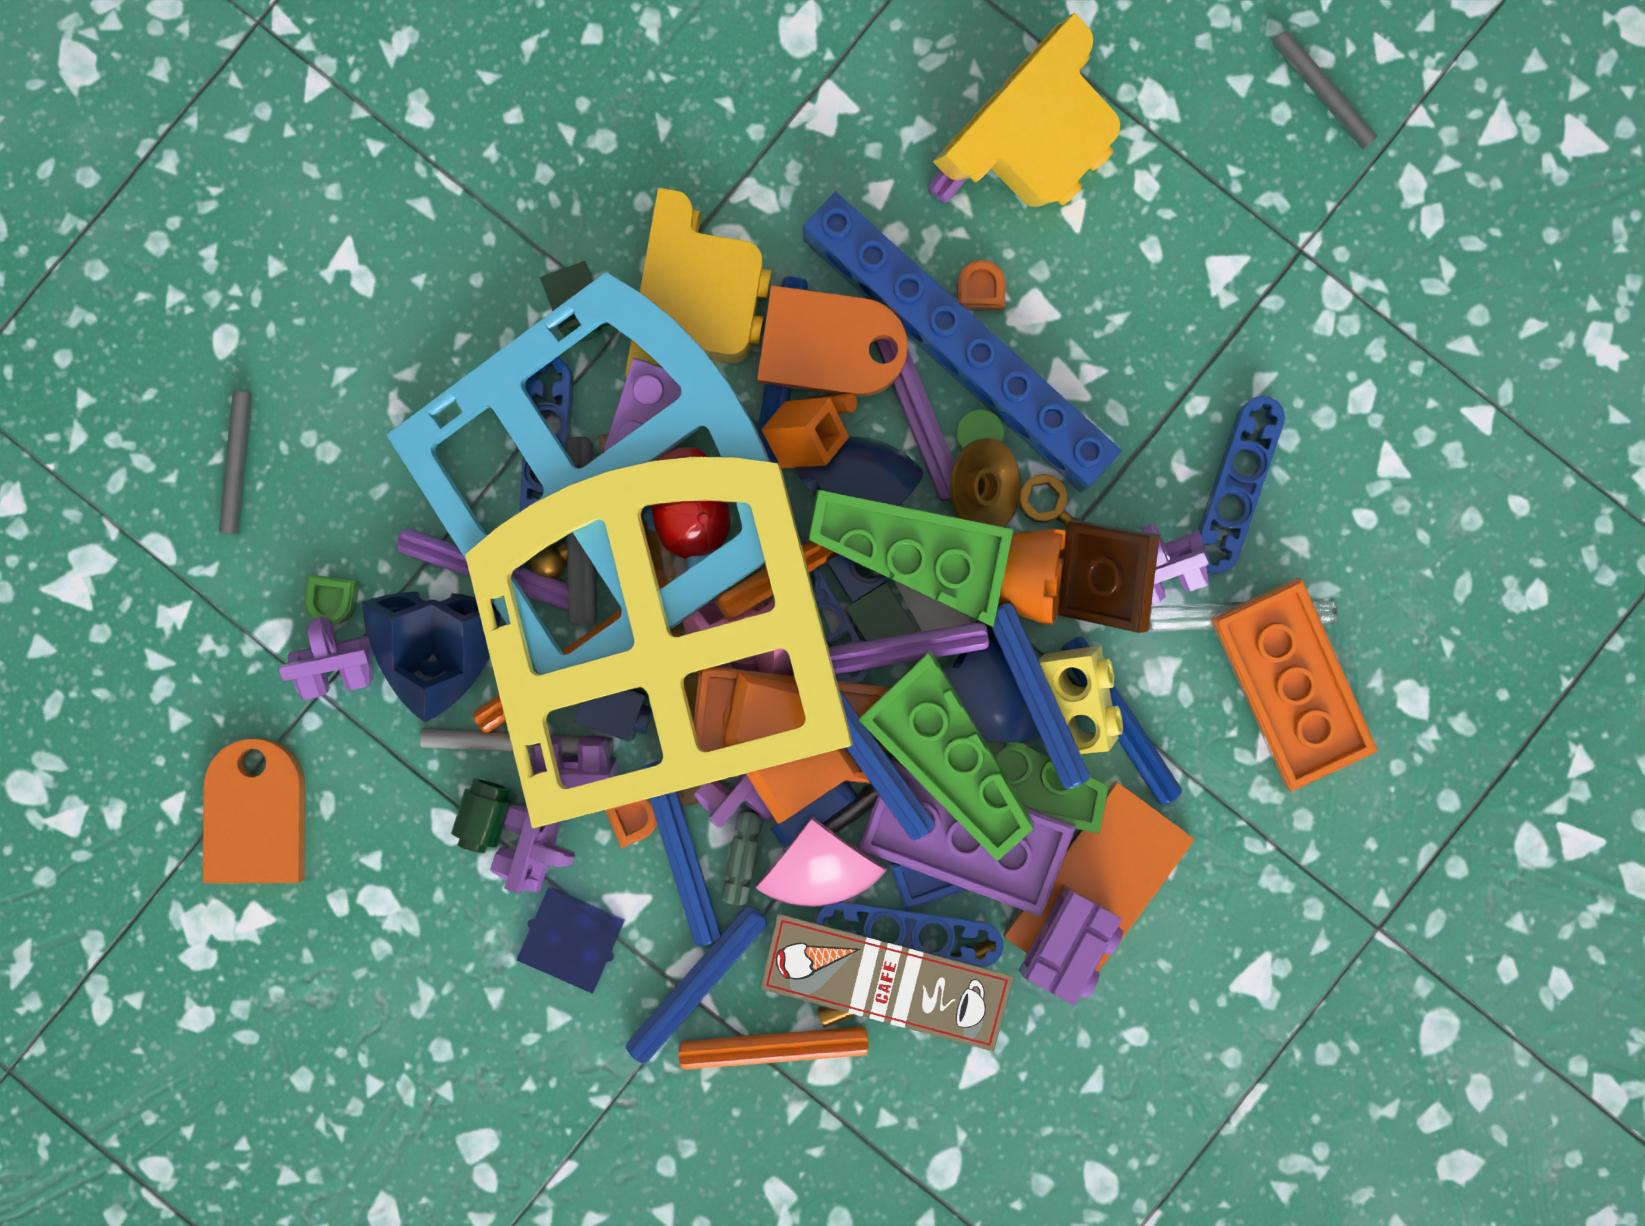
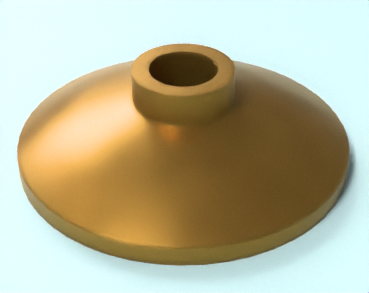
(985, 483)

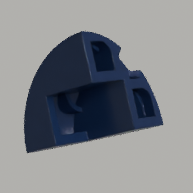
(865, 471)
(427, 647)
(991, 694)

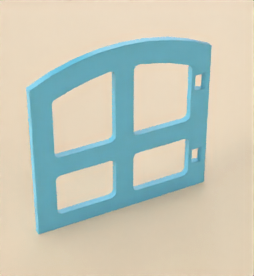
(500, 384)

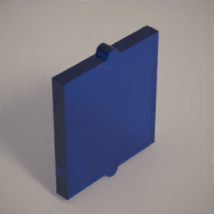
(570, 939)

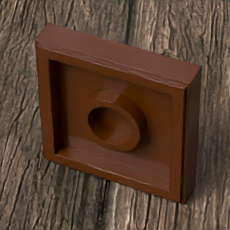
(1108, 575)

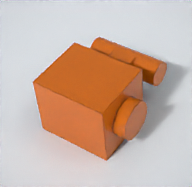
(809, 430)

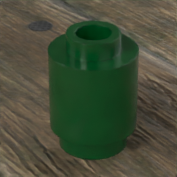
(481, 815)

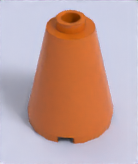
(1035, 574)

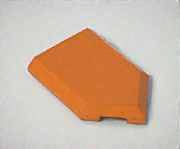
(773, 707)

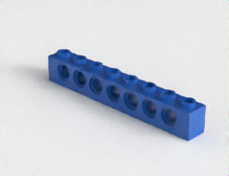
(960, 343)

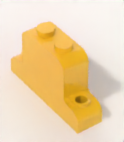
(1039, 124)
(703, 282)

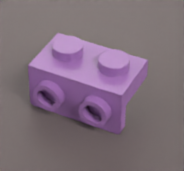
(644, 395)

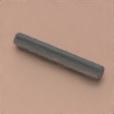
(580, 567)

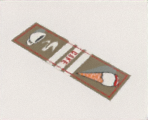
(886, 982)

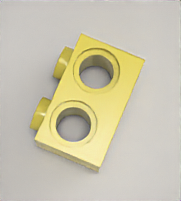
(1090, 700)

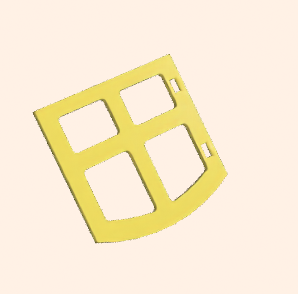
(657, 657)

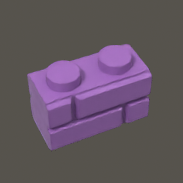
(1071, 946)

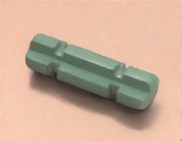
(742, 858)

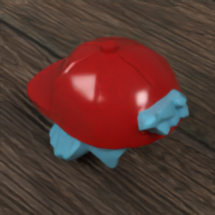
(689, 527)

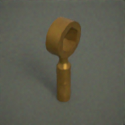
(1058, 511)

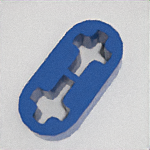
(820, 809)

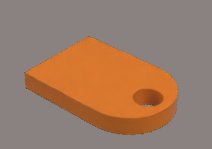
(825, 343)
(254, 821)

